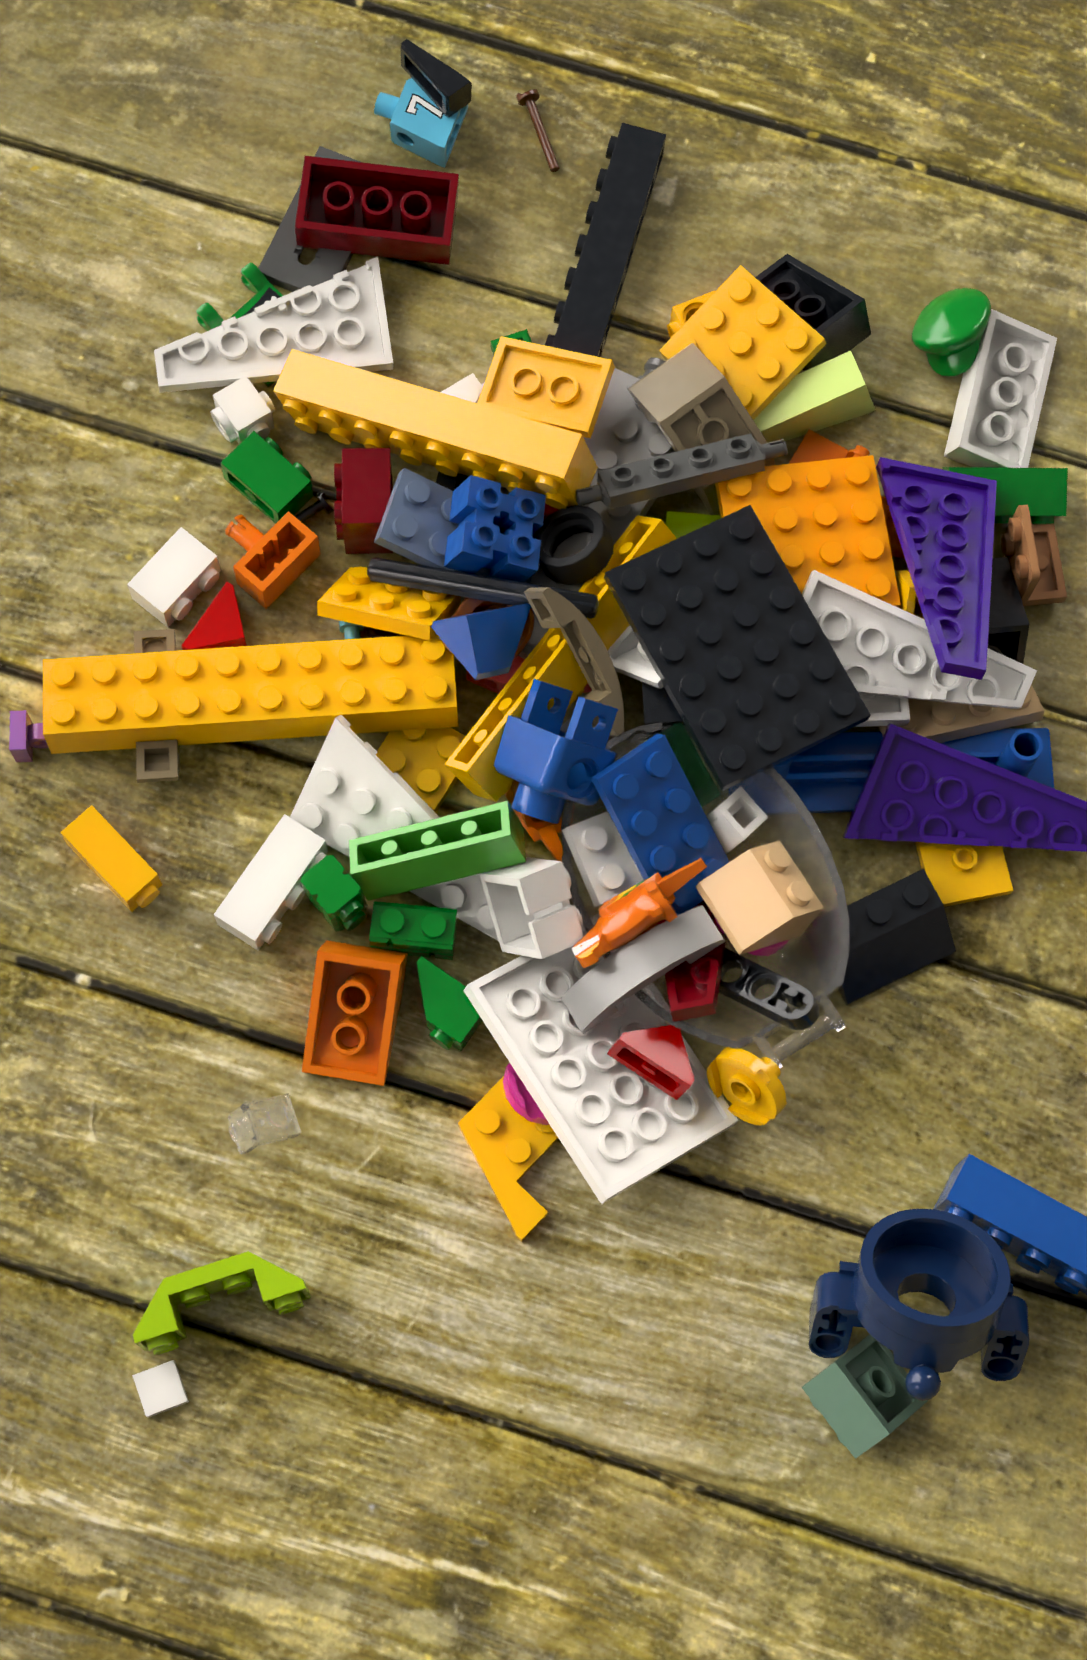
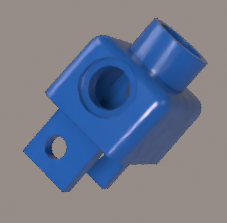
(554, 762)

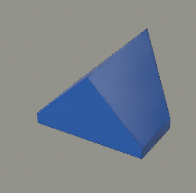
(485, 639)

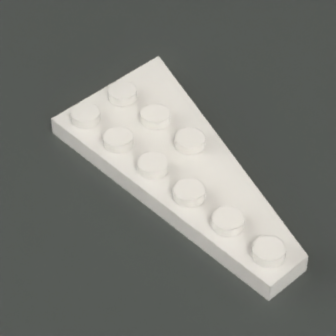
(332, 320)
(893, 654)
(359, 796)

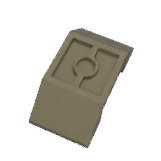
(694, 408)

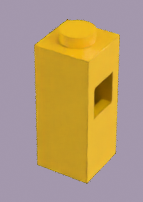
(112, 859)

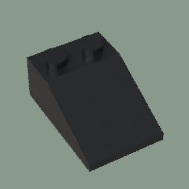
(820, 302)

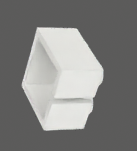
(533, 908)

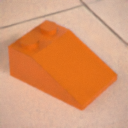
(353, 1012)

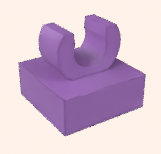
(24, 736)

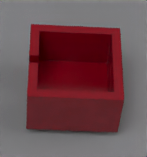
(362, 496)

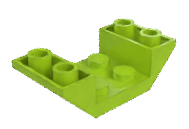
(162, 1320)

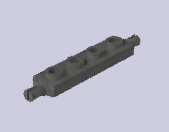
(680, 471)

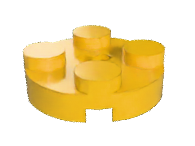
(748, 1084)

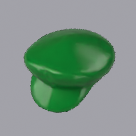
(952, 330)

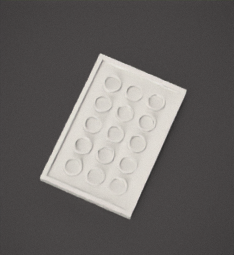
(599, 1109)

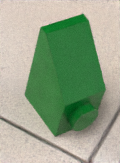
(446, 1007)

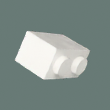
(175, 578)

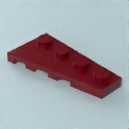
(695, 986)

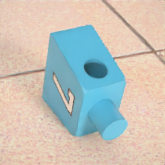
(419, 123)

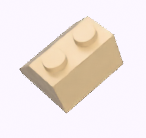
(760, 898)

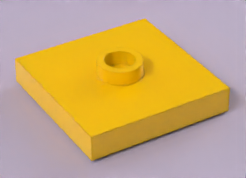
(965, 871)

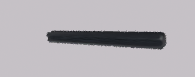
(468, 584)

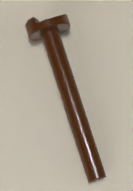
(528, 99)

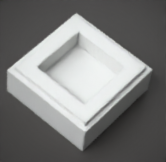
(160, 1388)

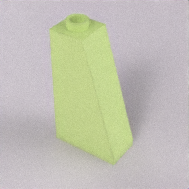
(817, 400)

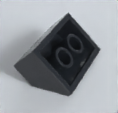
(894, 935)

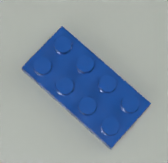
(660, 816)

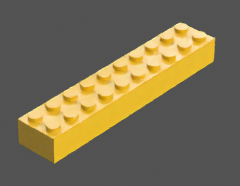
(247, 693)

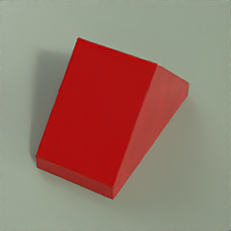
(219, 624)
(656, 1056)

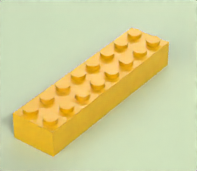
(434, 428)

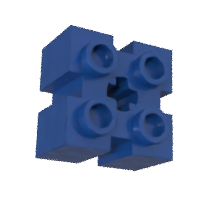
(494, 530)

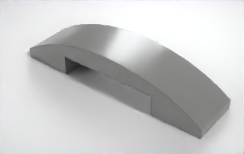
(639, 964)

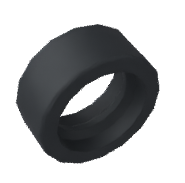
(583, 564)

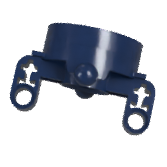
(934, 1256)

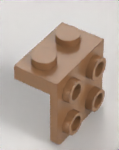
(1034, 559)

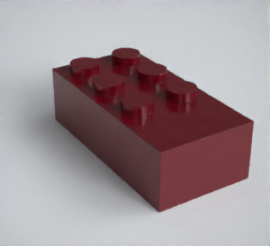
(377, 210)

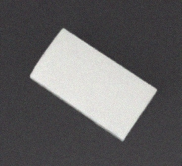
(1001, 396)

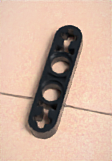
(773, 1007)

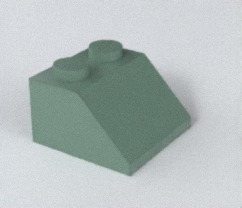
(863, 1395)

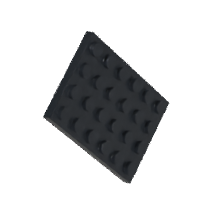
(736, 647)

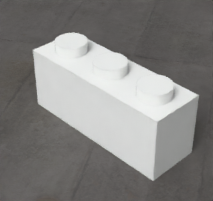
(271, 883)

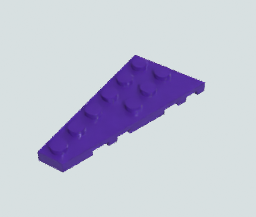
(948, 547)
(949, 797)

